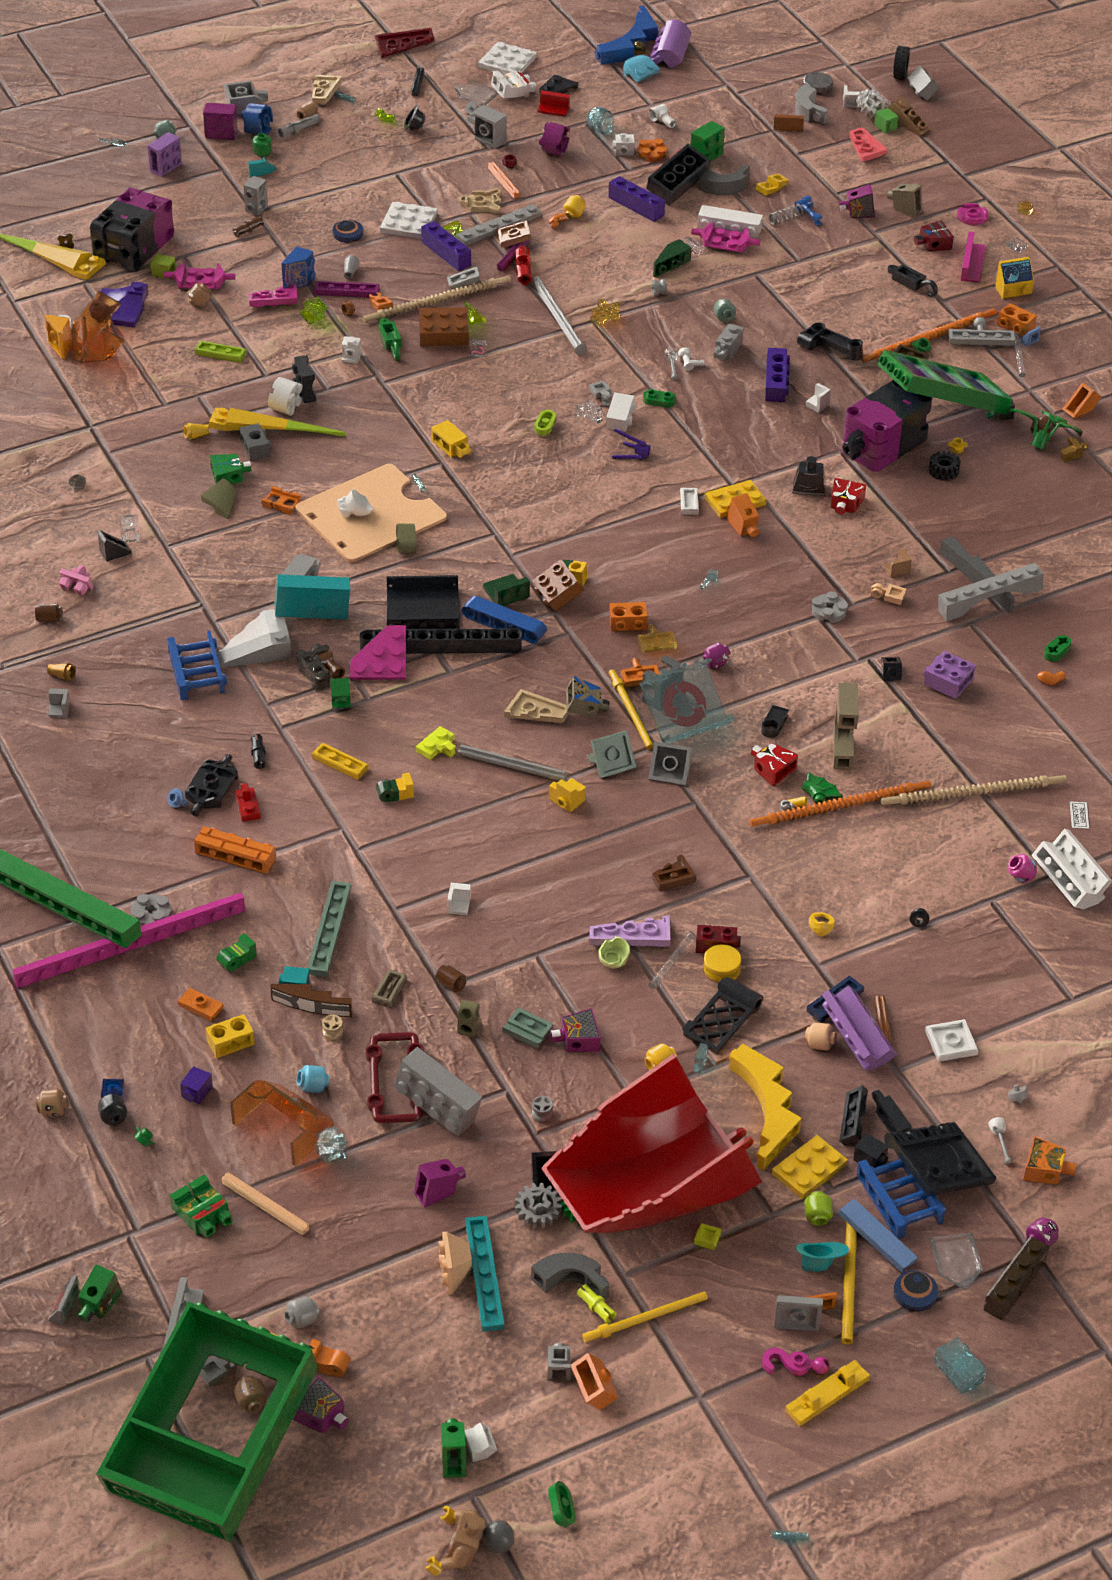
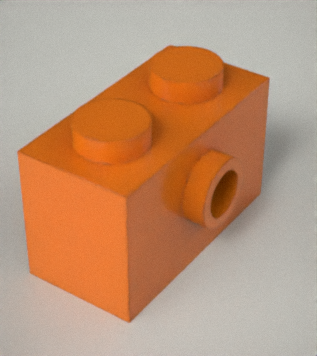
(594, 1381)

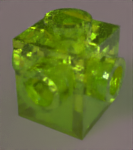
(313, 310)

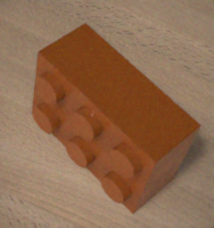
(443, 326)

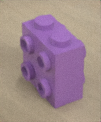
(164, 154)
(949, 674)

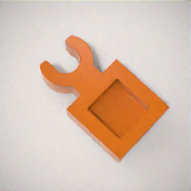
(380, 302)

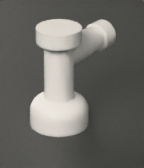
(685, 354)

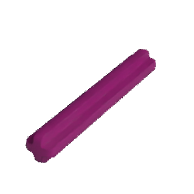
(509, 256)

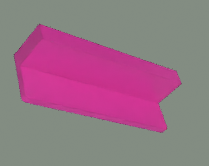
(972, 260)

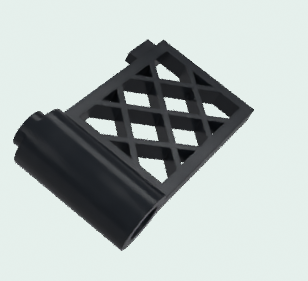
(734, 994)

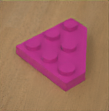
(382, 657)

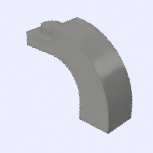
(805, 105)

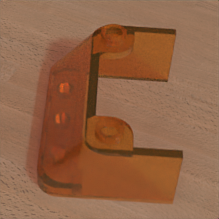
(90, 331)
(307, 1116)

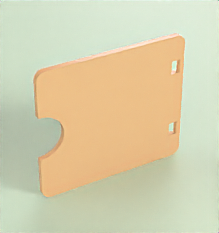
(374, 531)

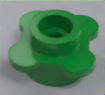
(922, 342)
(144, 1136)

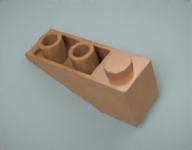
(908, 117)

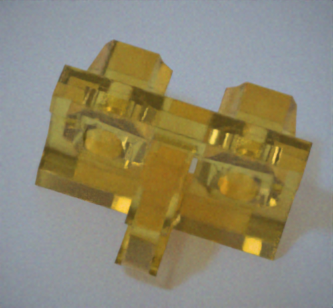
(605, 310)

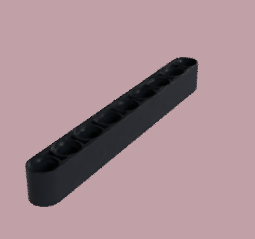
(455, 640)

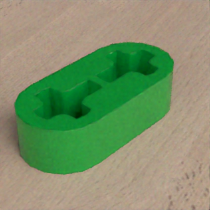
(1057, 648)

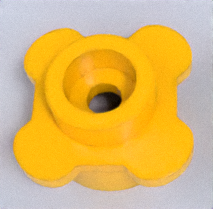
(957, 445)

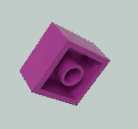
(220, 121)

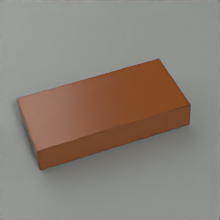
(788, 122)

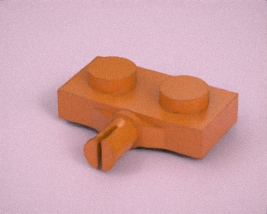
(634, 675)

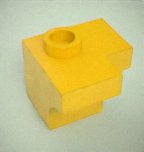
(567, 794)

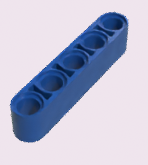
(500, 617)

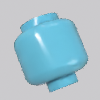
(312, 1079)

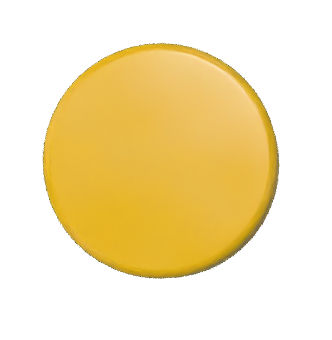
(722, 962)

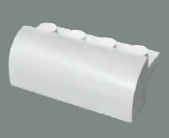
(1073, 870)

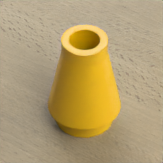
(195, 430)

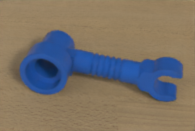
(806, 204)

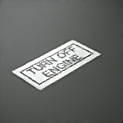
(1079, 815)

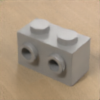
(922, 83)

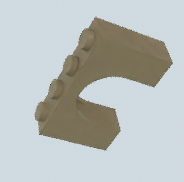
(844, 724)

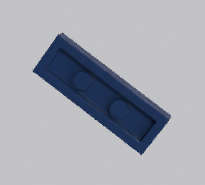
(816, 1008)

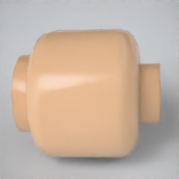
(820, 1036)

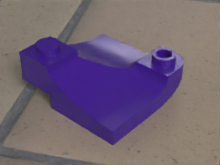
(132, 303)

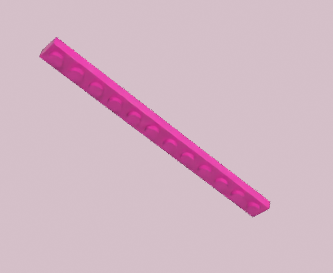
(151, 933)

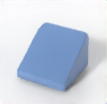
(1031, 337)

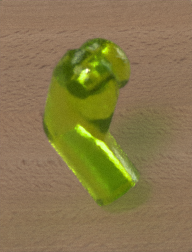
(383, 116)

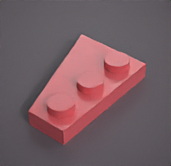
(866, 145)

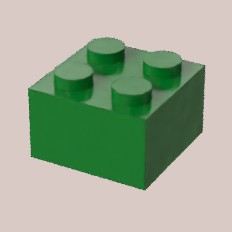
(709, 140)

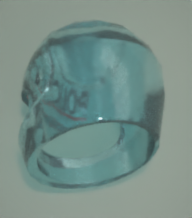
(598, 117)

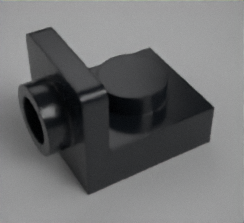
(891, 668)

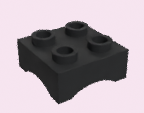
(304, 376)

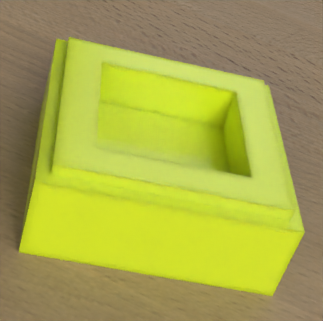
(707, 1236)

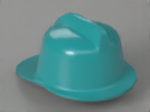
(820, 1256)

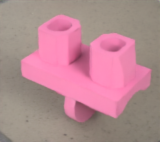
(77, 577)

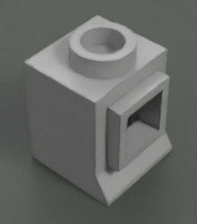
(559, 1359)

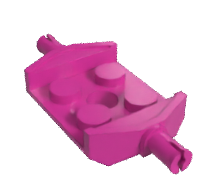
(725, 239)
(188, 277)

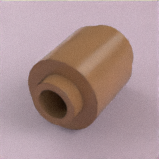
(307, 110)

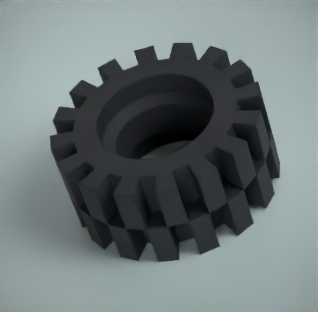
(944, 465)

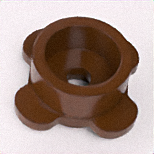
(66, 237)

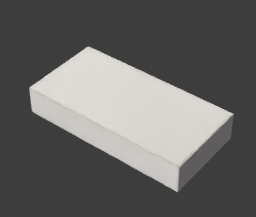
(689, 501)

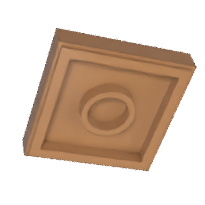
(514, 234)

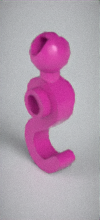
(796, 1363)

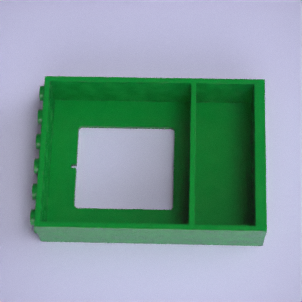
(185, 1476)

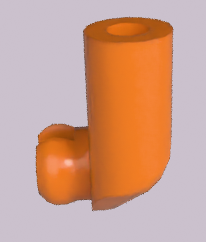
(553, 221)

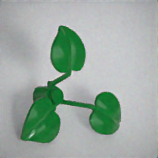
(1041, 437)

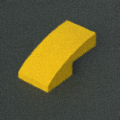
(772, 185)

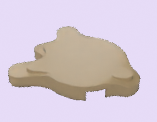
(482, 201)

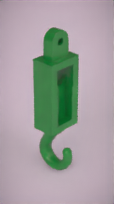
(390, 337)

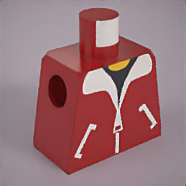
(847, 495)
(774, 762)

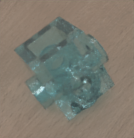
(331, 1144)

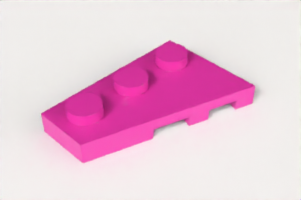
(278, 297)

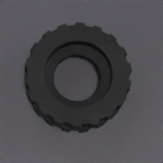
(901, 62)

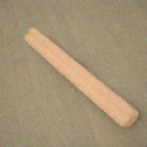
(265, 1203)

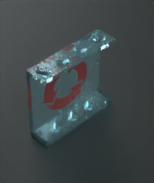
(684, 702)

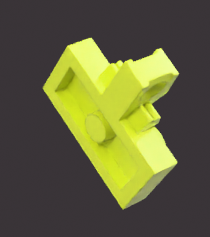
(437, 742)

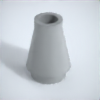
(351, 264)

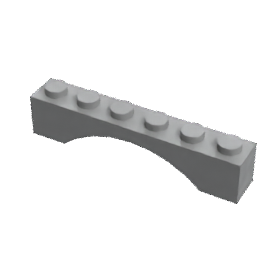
(960, 600)

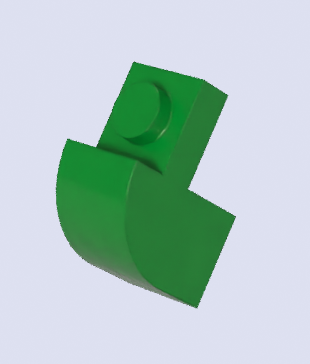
(340, 693)

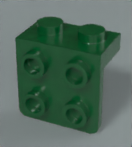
(507, 589)

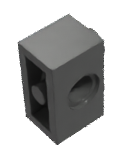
(255, 442)

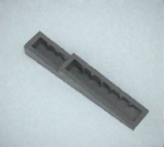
(973, 568)

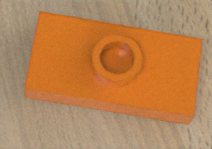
(200, 1004)

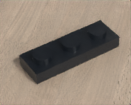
(853, 1115)

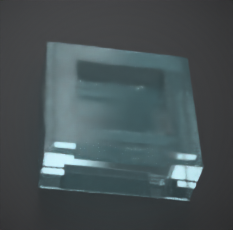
(700, 1058)

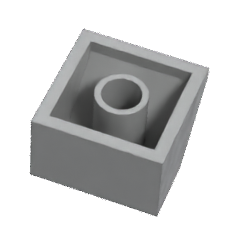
(670, 763)

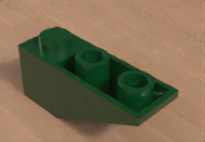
(672, 256)

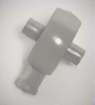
(471, 107)
(1018, 1094)

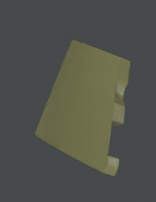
(221, 497)

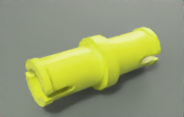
(596, 1304)

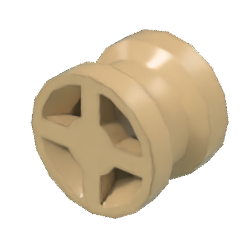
(330, 1022)

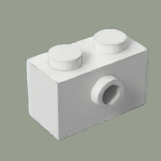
(620, 412)

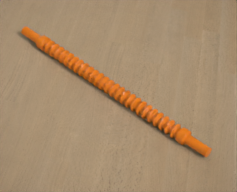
(933, 334)
(772, 818)

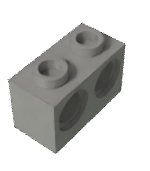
(255, 195)

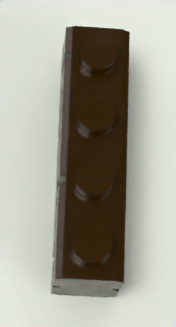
(1016, 1278)

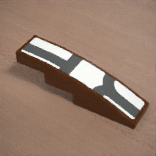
(303, 998)

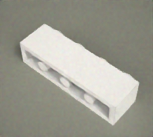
(730, 220)

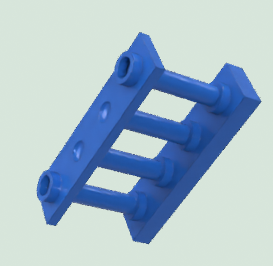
(182, 673)
(887, 1206)

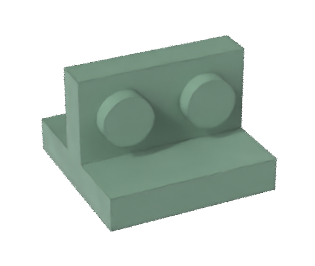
(612, 754)

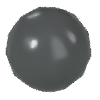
(498, 1536)

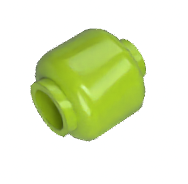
(818, 1208)

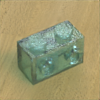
(959, 1365)

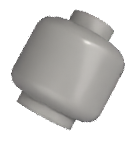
(301, 1312)

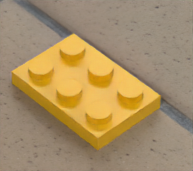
(721, 498)
(809, 1167)

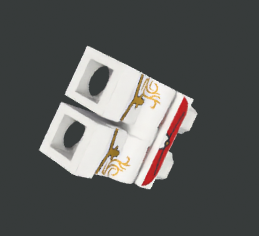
(512, 84)

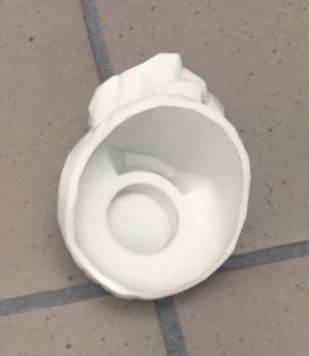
(354, 504)

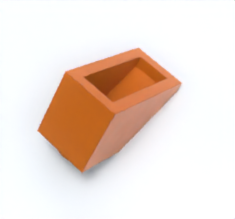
(1082, 401)

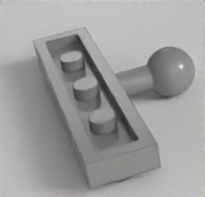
(981, 336)

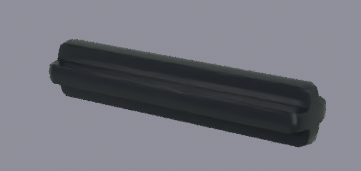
(417, 81)

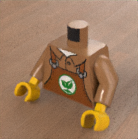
(463, 1541)

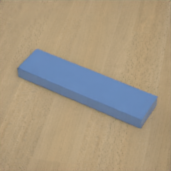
(878, 1235)

